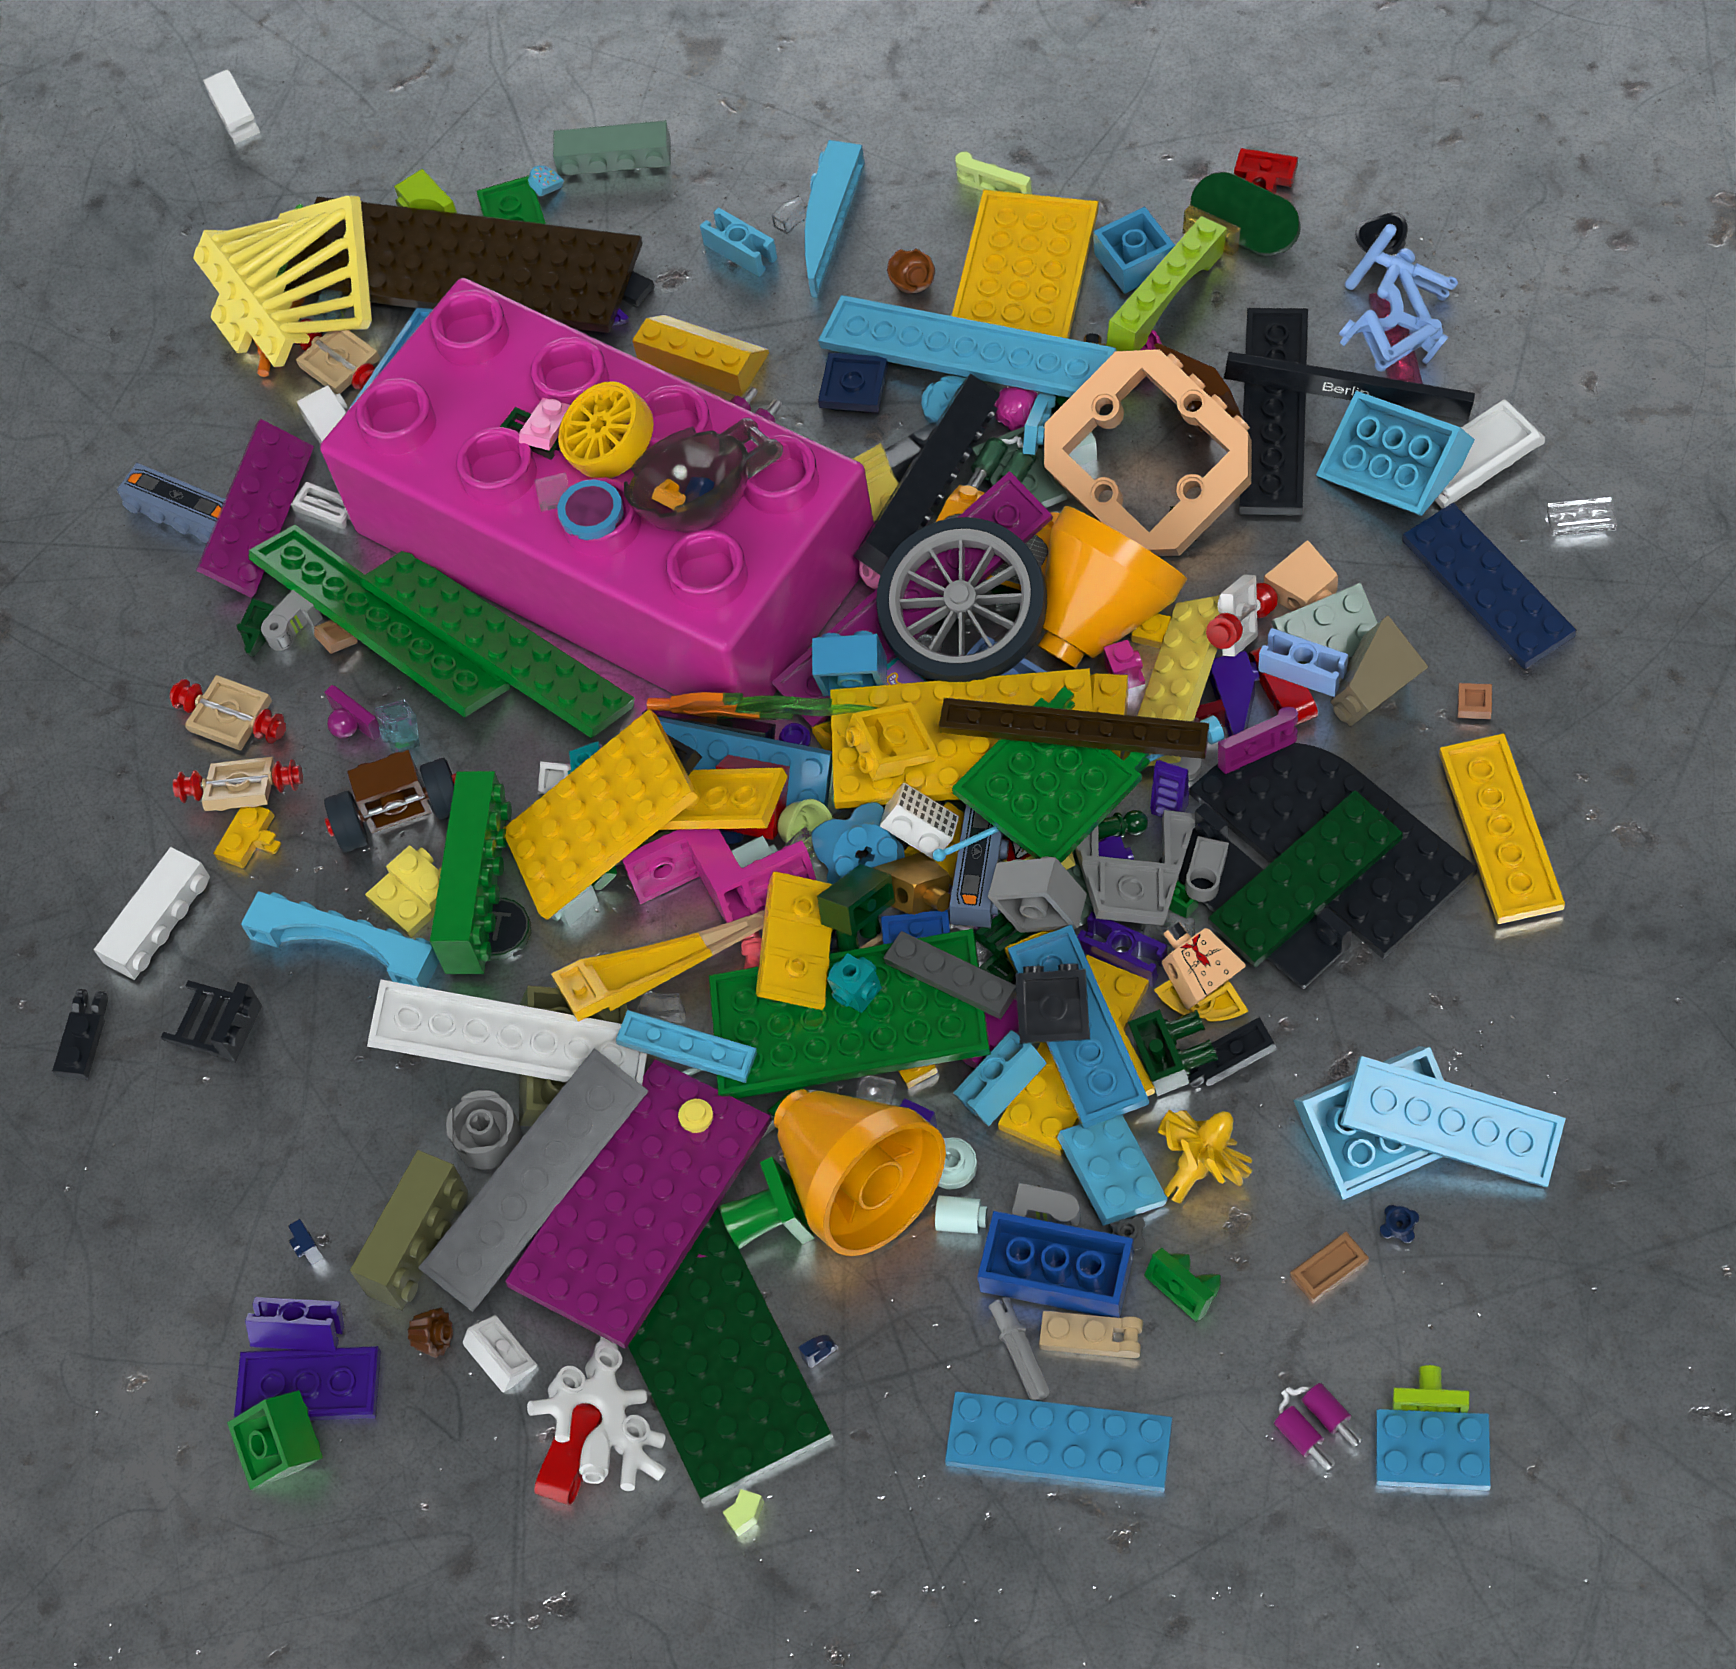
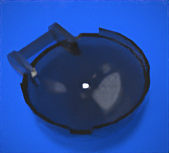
(699, 454)

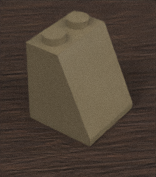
(1376, 671)

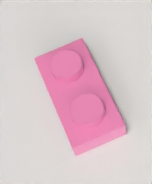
(543, 424)

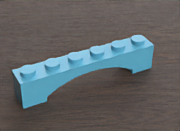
(276, 920)

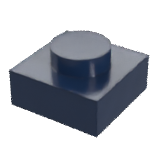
(303, 1242)

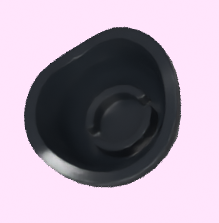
(1370, 229)

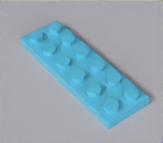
(1453, 1121)

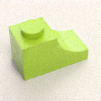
(423, 193)

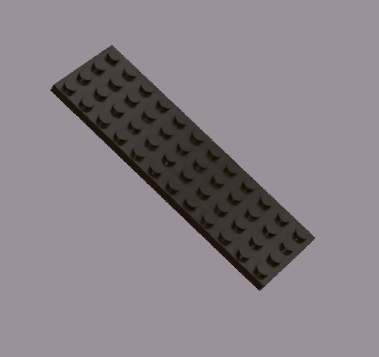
(422, 253)

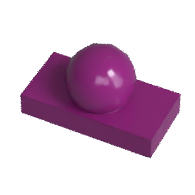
(349, 716)

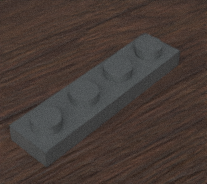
(951, 975)

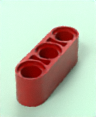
(1285, 693)
(560, 1474)

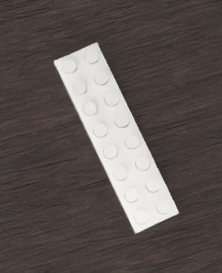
(493, 1033)

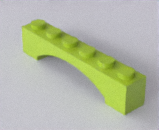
(1138, 315)

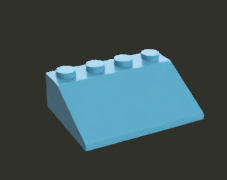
(1394, 453)
(1355, 1157)

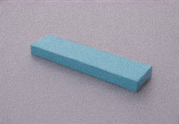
(686, 1046)

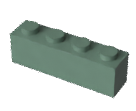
(612, 148)

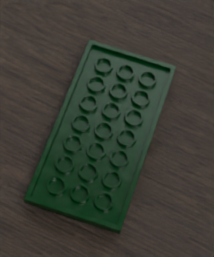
(724, 1371)

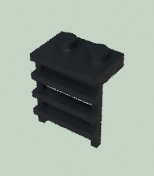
(232, 1027)

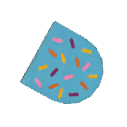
(544, 180)

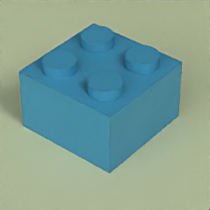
(1131, 248)
(848, 661)

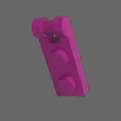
(1258, 740)

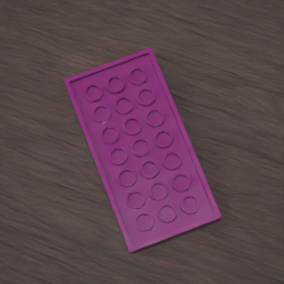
(638, 1208)

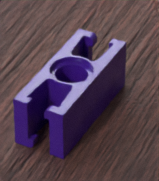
(1117, 936)
(295, 1324)

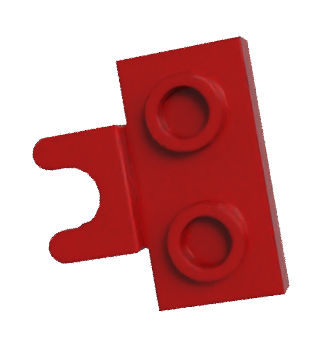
(1266, 168)

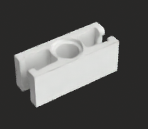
(231, 106)

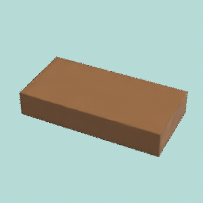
(1329, 1267)

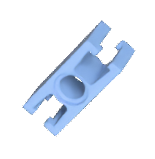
(1312, 675)

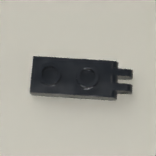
(1234, 1053)

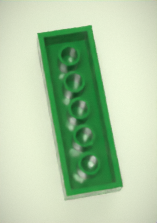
(470, 873)

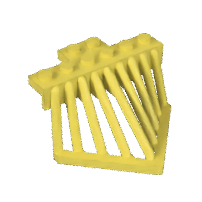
(251, 297)

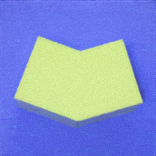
(744, 1512)

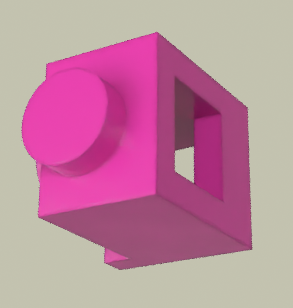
(1122, 660)

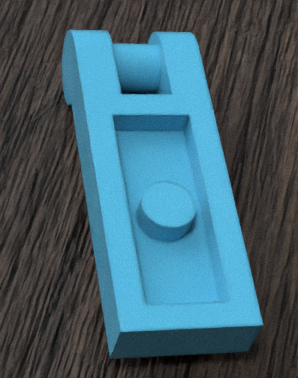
(1036, 421)

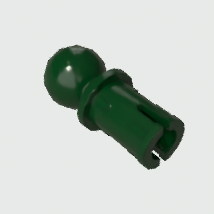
(1134, 823)

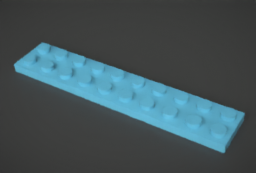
(962, 346)

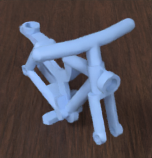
(1423, 330)

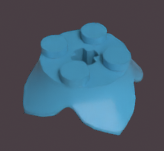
(838, 841)

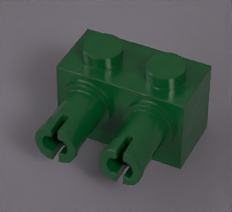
(855, 905)
(1157, 1042)

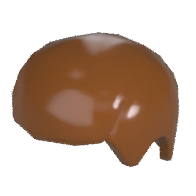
(911, 271)

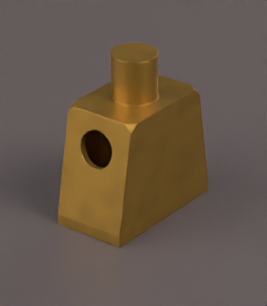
(918, 884)

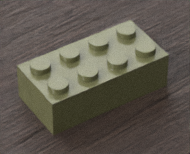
(409, 1230)

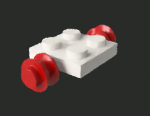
(1239, 611)

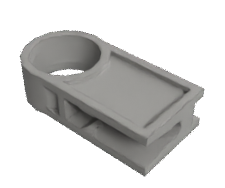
(1206, 863)

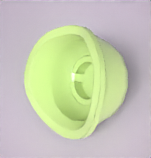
(801, 814)

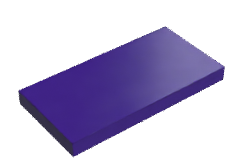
(330, 1383)

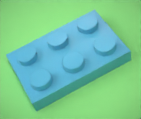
(1112, 1169)

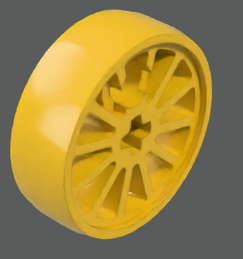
(597, 426)

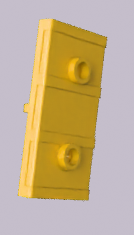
(794, 943)

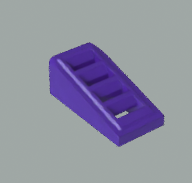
(1169, 788)

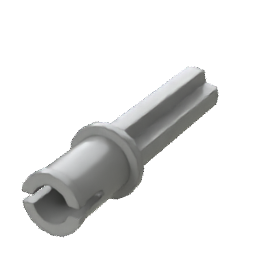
(1019, 1349)

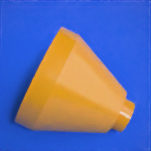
(1099, 587)
(858, 1166)

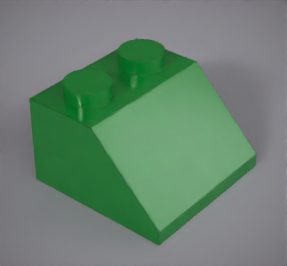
(275, 1439)

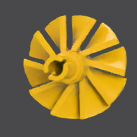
(1203, 1149)

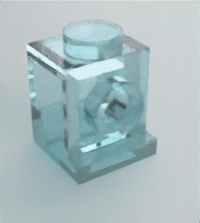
(398, 726)

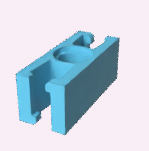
(738, 242)
(999, 1078)

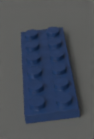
(1489, 586)

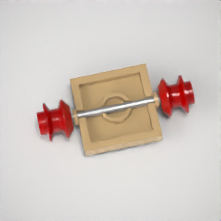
(337, 359)
(227, 712)
(238, 783)

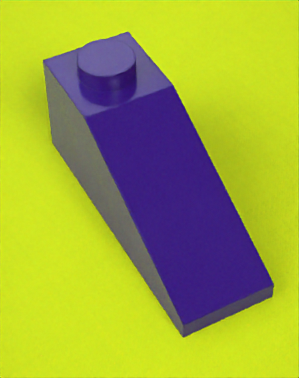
(1234, 683)

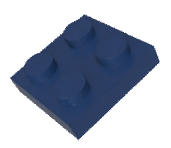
(853, 382)

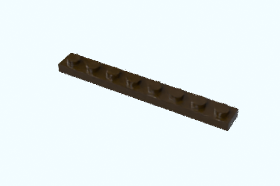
(1074, 728)

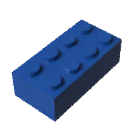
(1056, 1265)

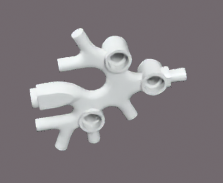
(615, 1430)

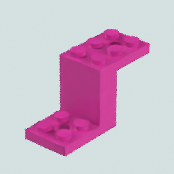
(708, 856)

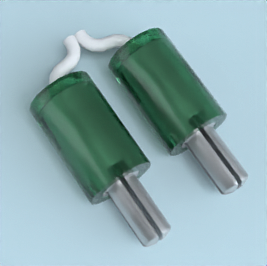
(993, 454)

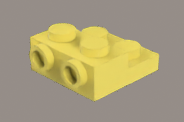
(408, 890)

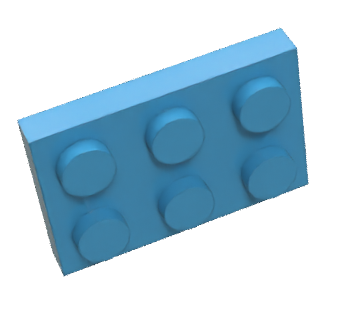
(1432, 1449)

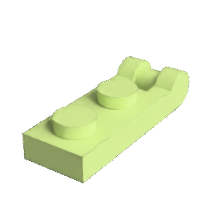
(989, 176)

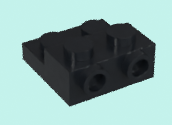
(1052, 1004)

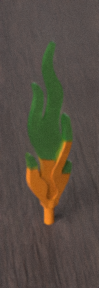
(756, 707)

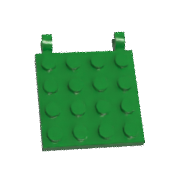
(1046, 792)

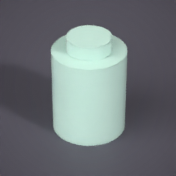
(960, 1214)

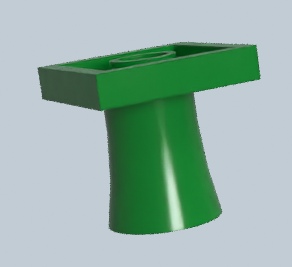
(767, 1209)

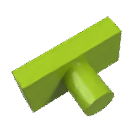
(1430, 1395)

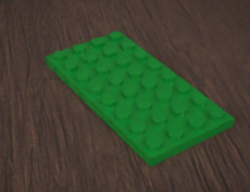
(805, 1046)

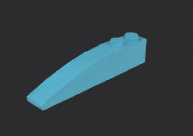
(828, 205)

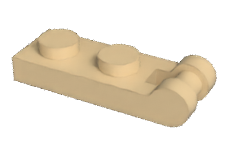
(1090, 1334)

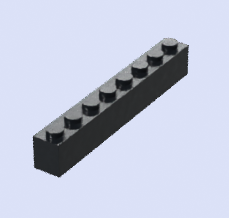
(929, 472)

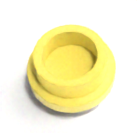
(695, 1115)

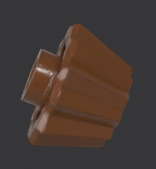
(431, 1332)

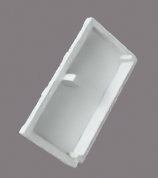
(1499, 441)

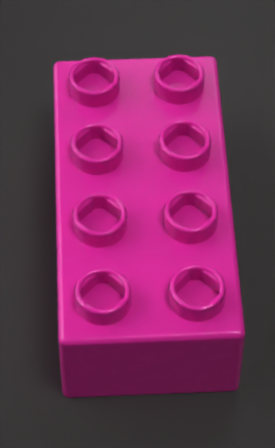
(686, 611)

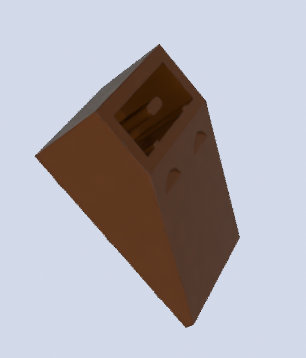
(1210, 378)

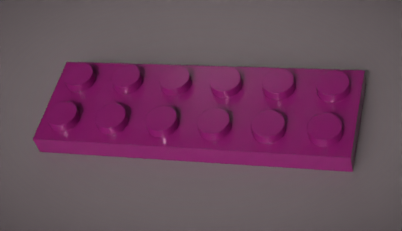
(254, 506)

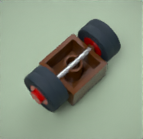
(388, 795)

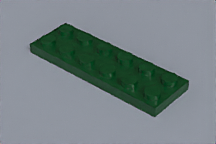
(1305, 878)

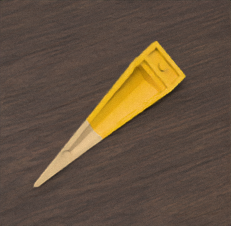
(624, 975)

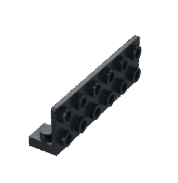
(1305, 952)

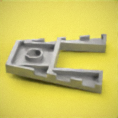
(1136, 888)

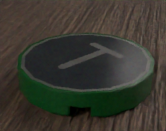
(511, 929)

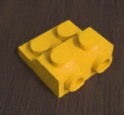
(889, 740)

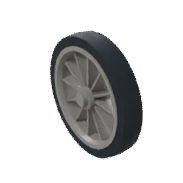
(961, 600)

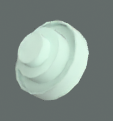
(959, 1164)

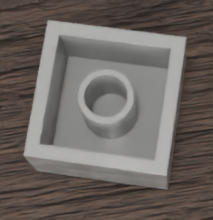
(1037, 894)

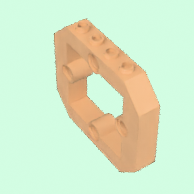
(1110, 386)

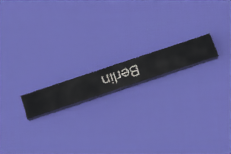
(1344, 385)

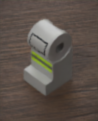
(288, 620)
(1046, 1205)

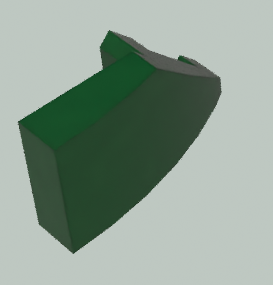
(251, 625)

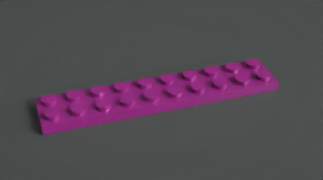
(1005, 504)

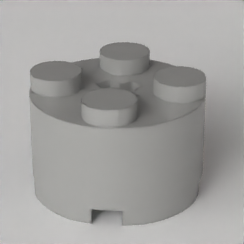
(483, 1129)

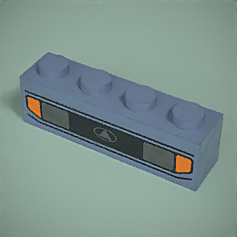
(170, 501)
(975, 873)

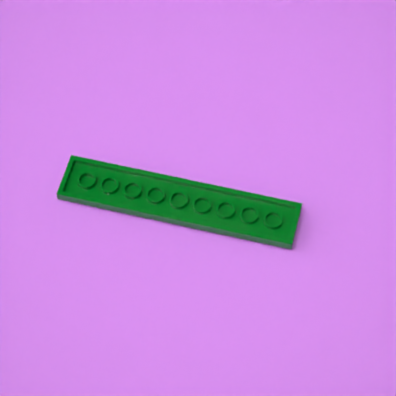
(338, 593)
(499, 643)

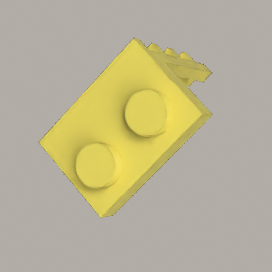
(879, 477)

